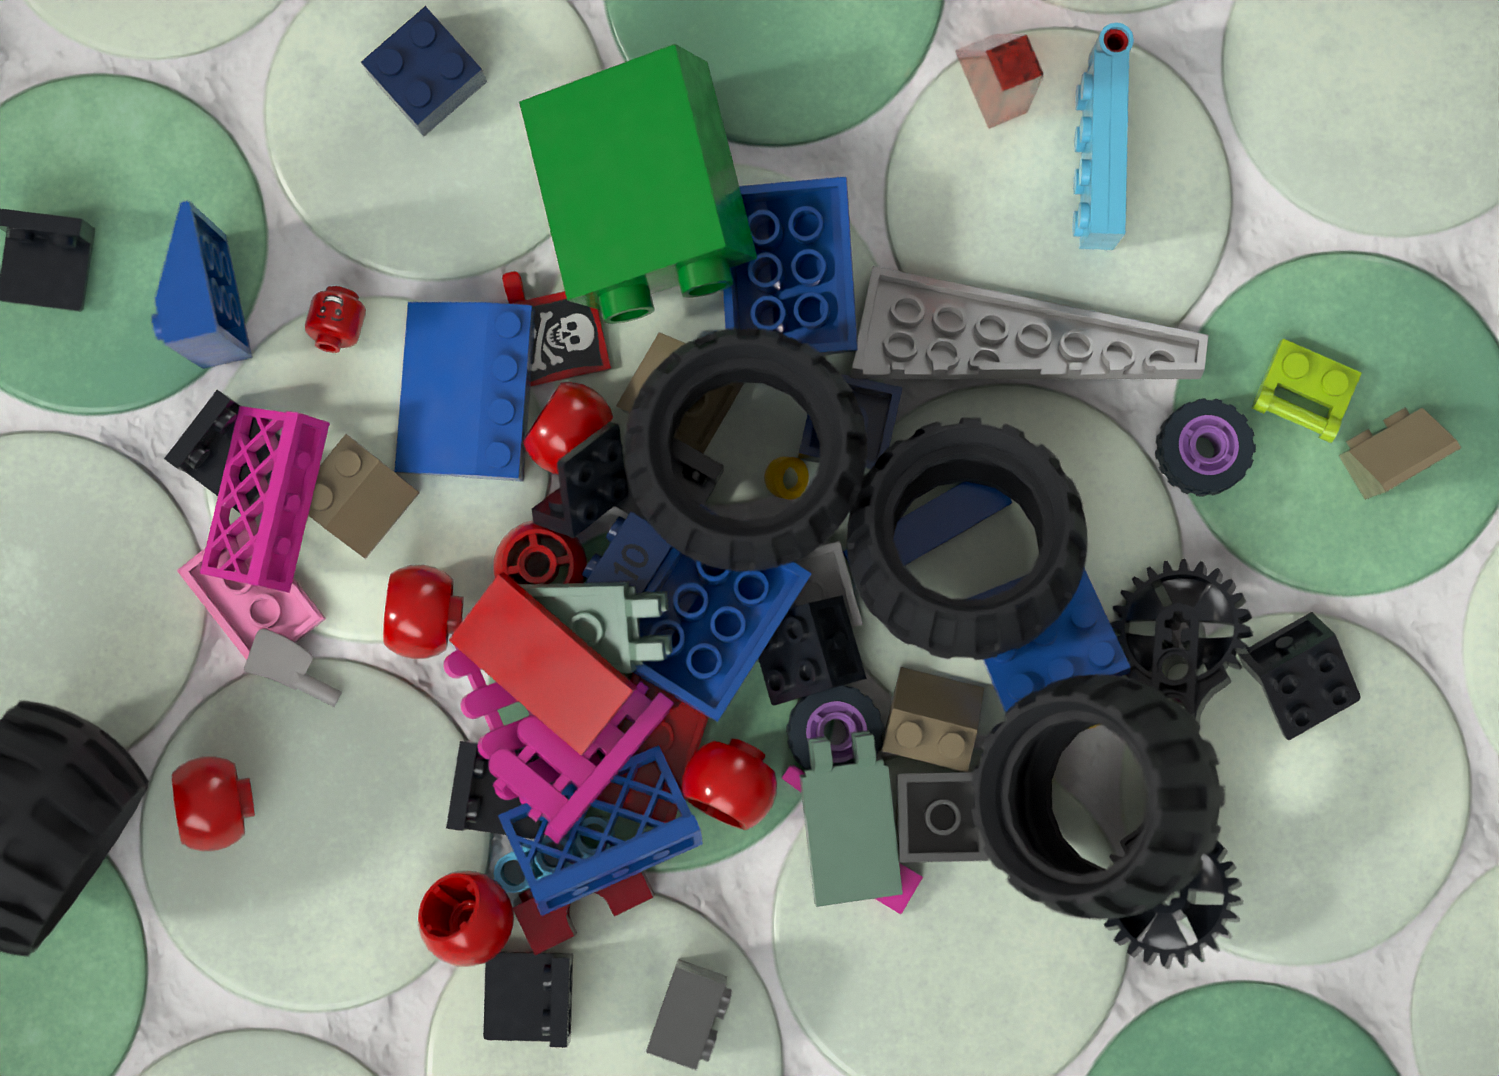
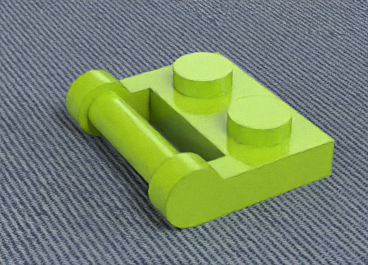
(1312, 378)

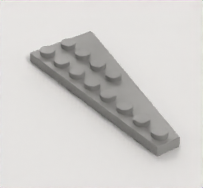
(961, 331)

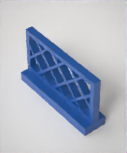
(614, 863)

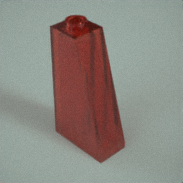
(1001, 75)

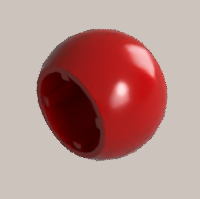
(565, 422)
(526, 532)
(420, 611)
(730, 783)
(211, 803)
(465, 918)

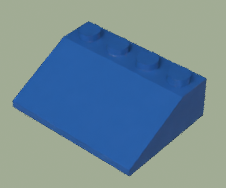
(802, 265)
(199, 294)
(465, 390)
(715, 626)

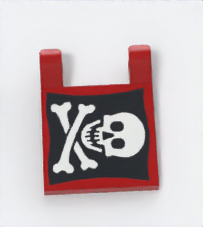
(565, 335)

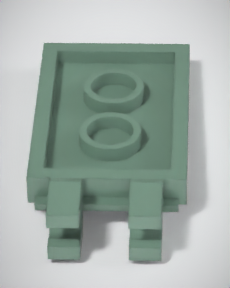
(608, 619)
(849, 824)

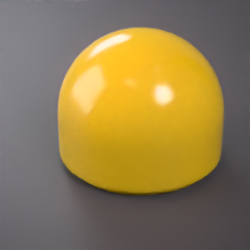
(774, 477)

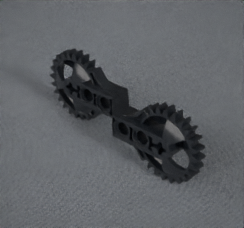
(1158, 654)

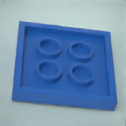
(1071, 647)

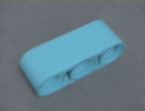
(540, 866)

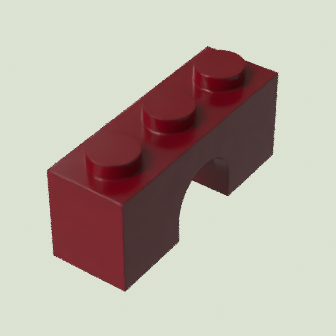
(556, 927)

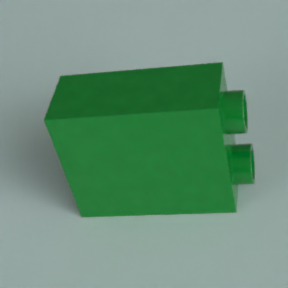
(638, 183)

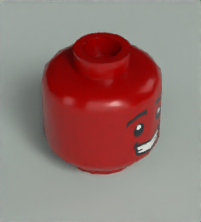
(335, 319)

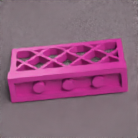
(282, 502)

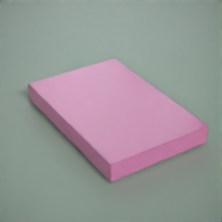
(247, 608)

